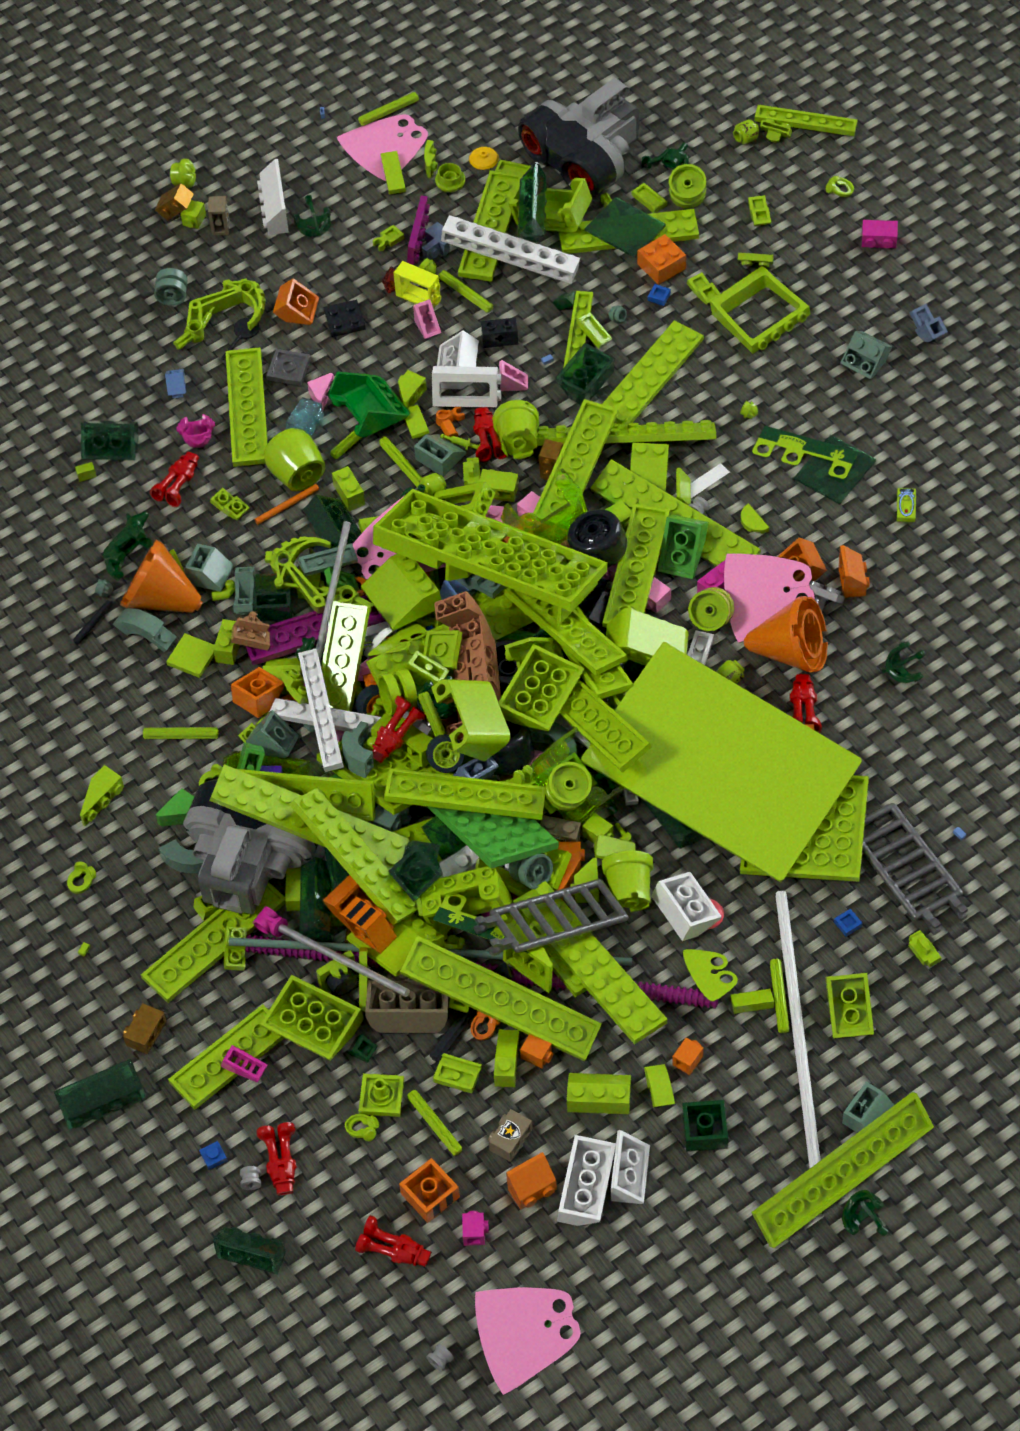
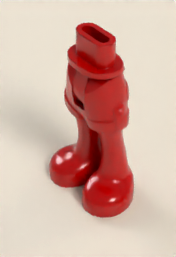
(482, 427)
(183, 472)
(804, 693)
(389, 739)
(283, 1169)
(403, 1250)

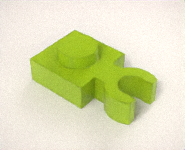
(389, 236)

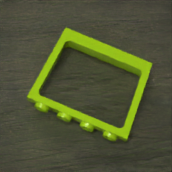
(745, 289)

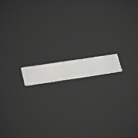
(707, 479)

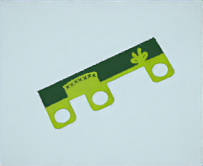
(800, 445)
(453, 917)

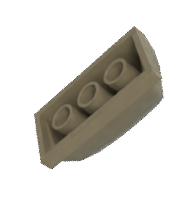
(419, 1012)

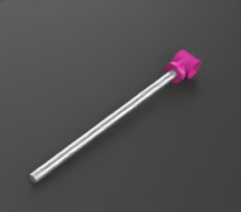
(332, 588)
(269, 921)

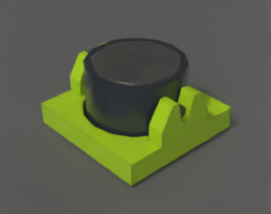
(338, 977)

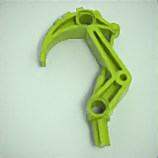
(203, 308)
(317, 600)

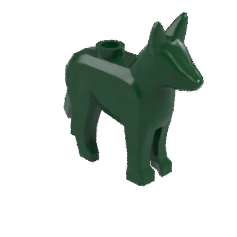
(125, 543)

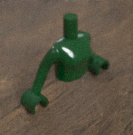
(670, 157)

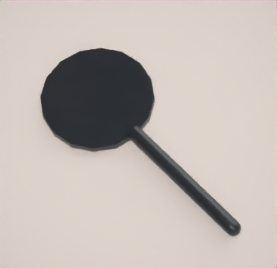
(241, 331)

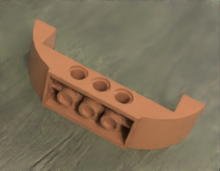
(477, 649)

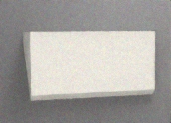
(629, 1169)

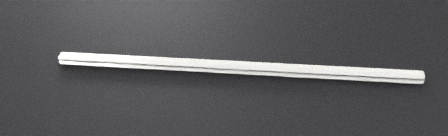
(798, 1029)

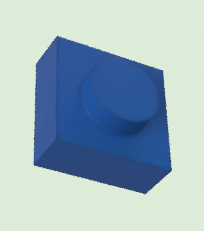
(659, 294)
(848, 922)
(213, 1155)

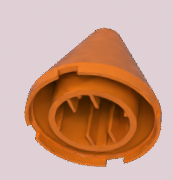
(161, 585)
(792, 636)

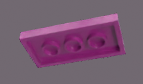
(418, 231)

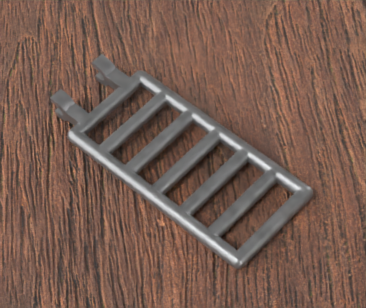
(925, 912)
(510, 941)

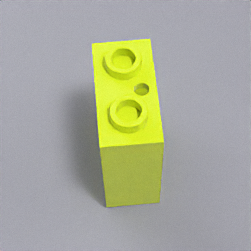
(405, 273)

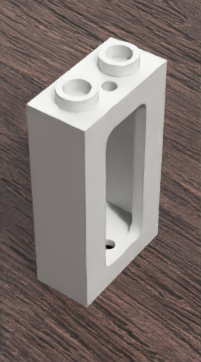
(466, 374)

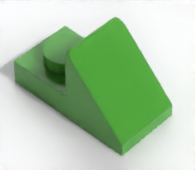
(344, 579)

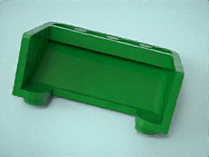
(368, 400)

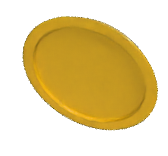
(483, 158)

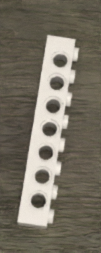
(510, 249)

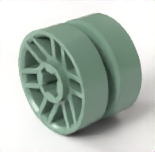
(170, 286)
(531, 870)

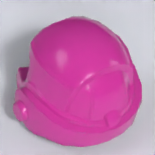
(196, 433)

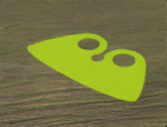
(395, 639)
(700, 969)

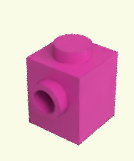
(474, 1228)

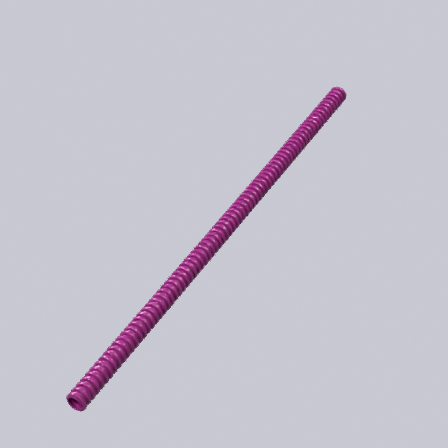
(652, 991)

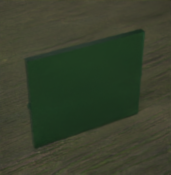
(625, 227)
(816, 476)

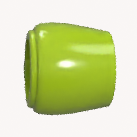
(294, 459)

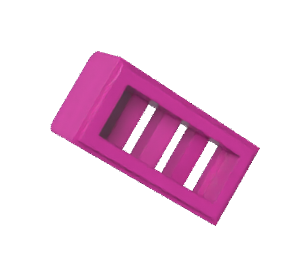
(247, 1058)

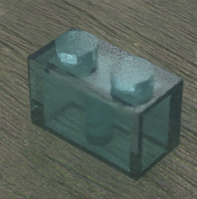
(305, 416)

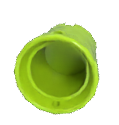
(517, 427)
(629, 878)

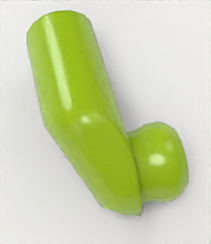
(226, 592)

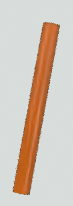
(281, 507)

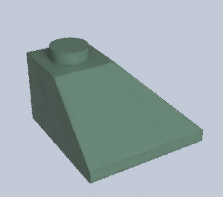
(274, 736)

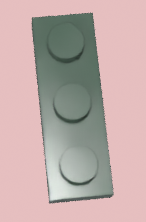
(320, 561)

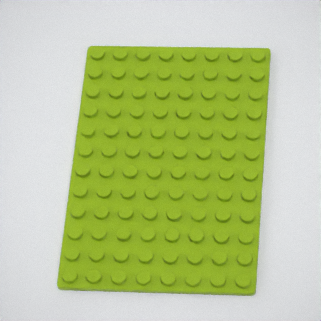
(728, 762)

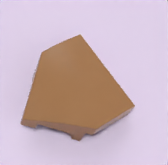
(251, 632)

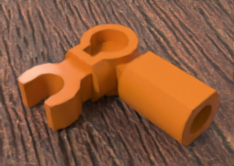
(445, 418)

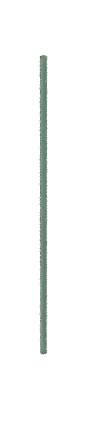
(347, 947)

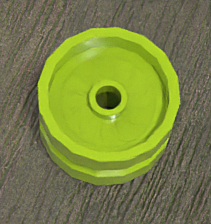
(687, 186)
(711, 619)
(399, 684)
(578, 784)

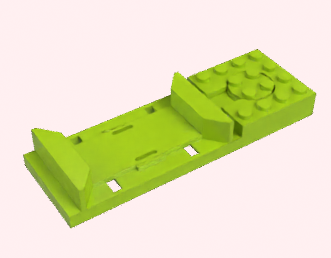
(472, 544)

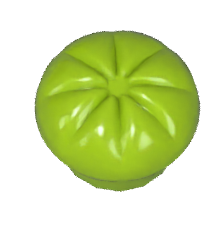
(183, 173)
(450, 178)

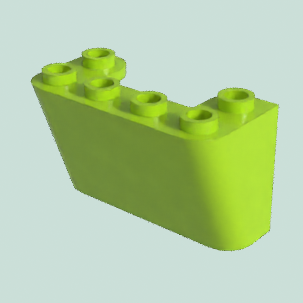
(482, 718)

